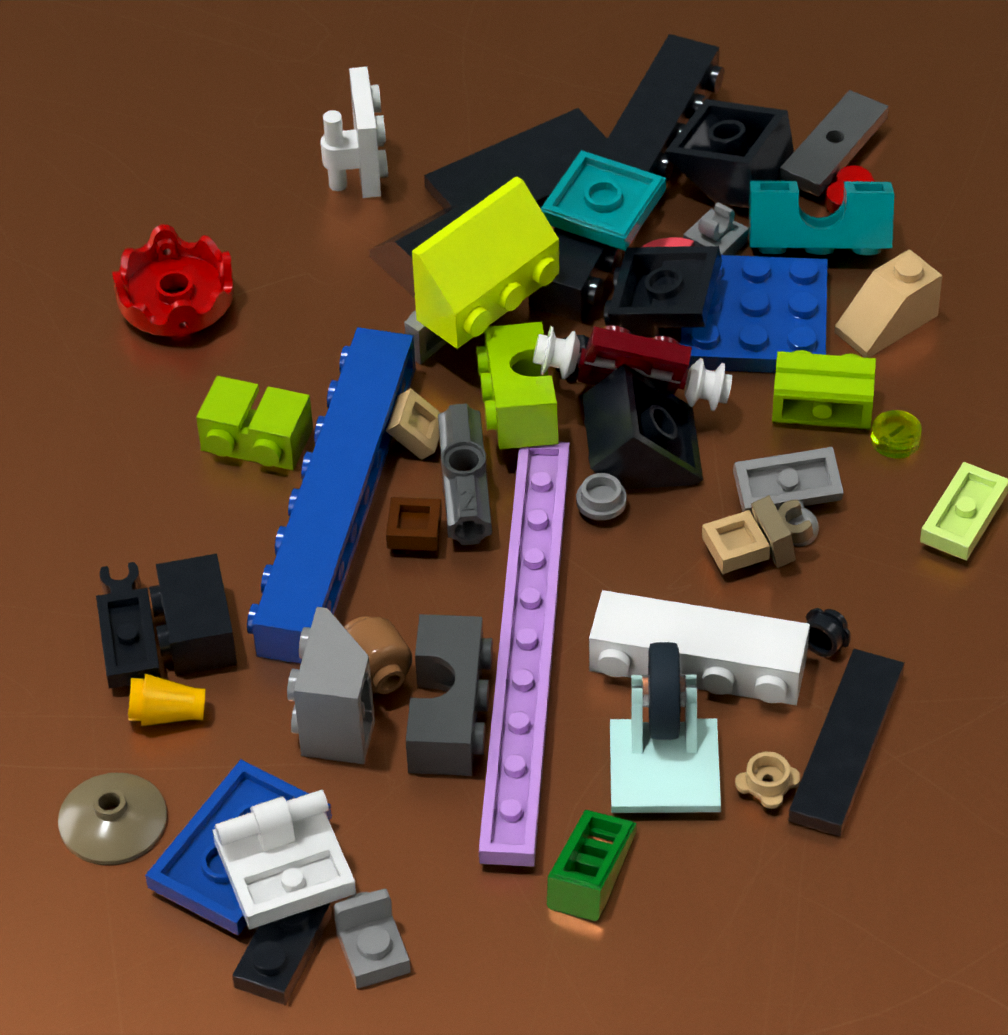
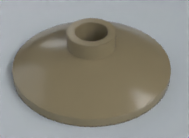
(114, 834)

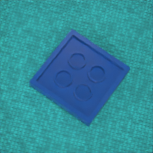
(761, 310)

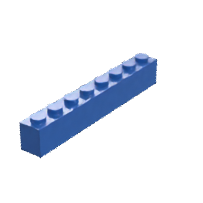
(334, 492)

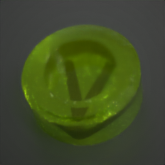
(896, 434)

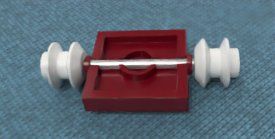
(656, 358)

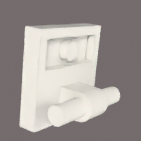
(356, 147)
(283, 858)

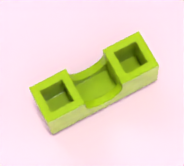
(514, 394)

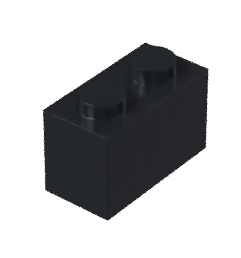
(195, 615)

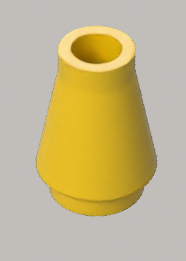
(164, 701)

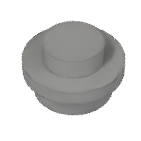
(601, 497)

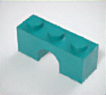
(859, 223)

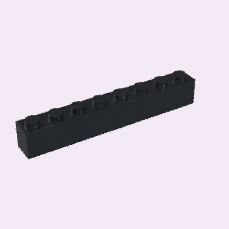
(663, 103)

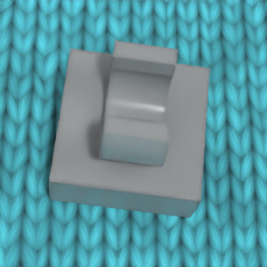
(720, 230)

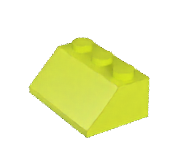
(484, 264)

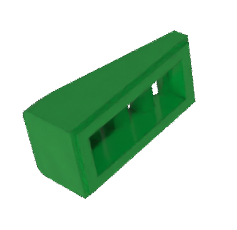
(595, 863)

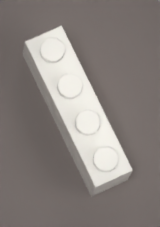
(722, 647)

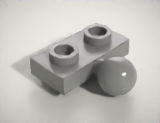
(801, 476)

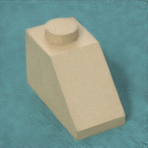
(891, 304)

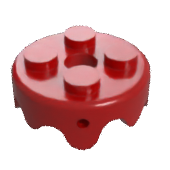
(170, 264)

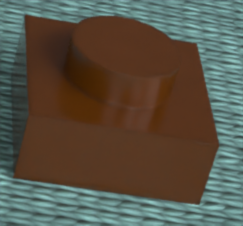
(414, 523)

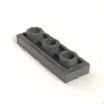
(834, 142)

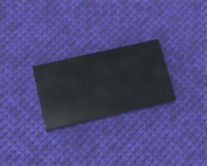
(535, 156)

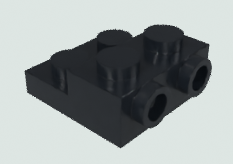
(663, 288)

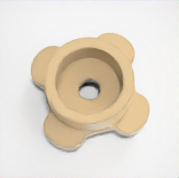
(768, 767)

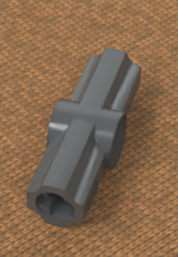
(464, 474)

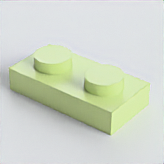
(964, 511)

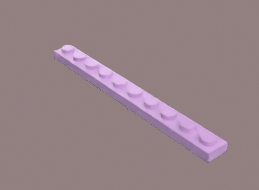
(525, 658)

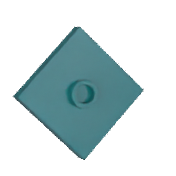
(603, 200)

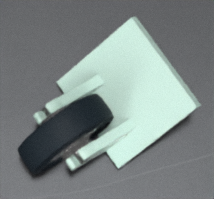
(664, 761)

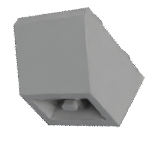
(331, 693)

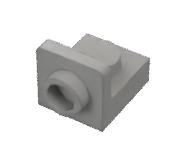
(370, 938)

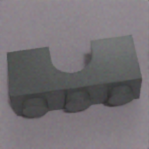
(445, 729)

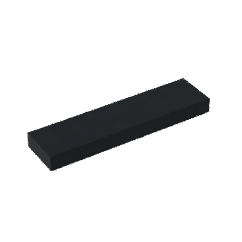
(846, 742)

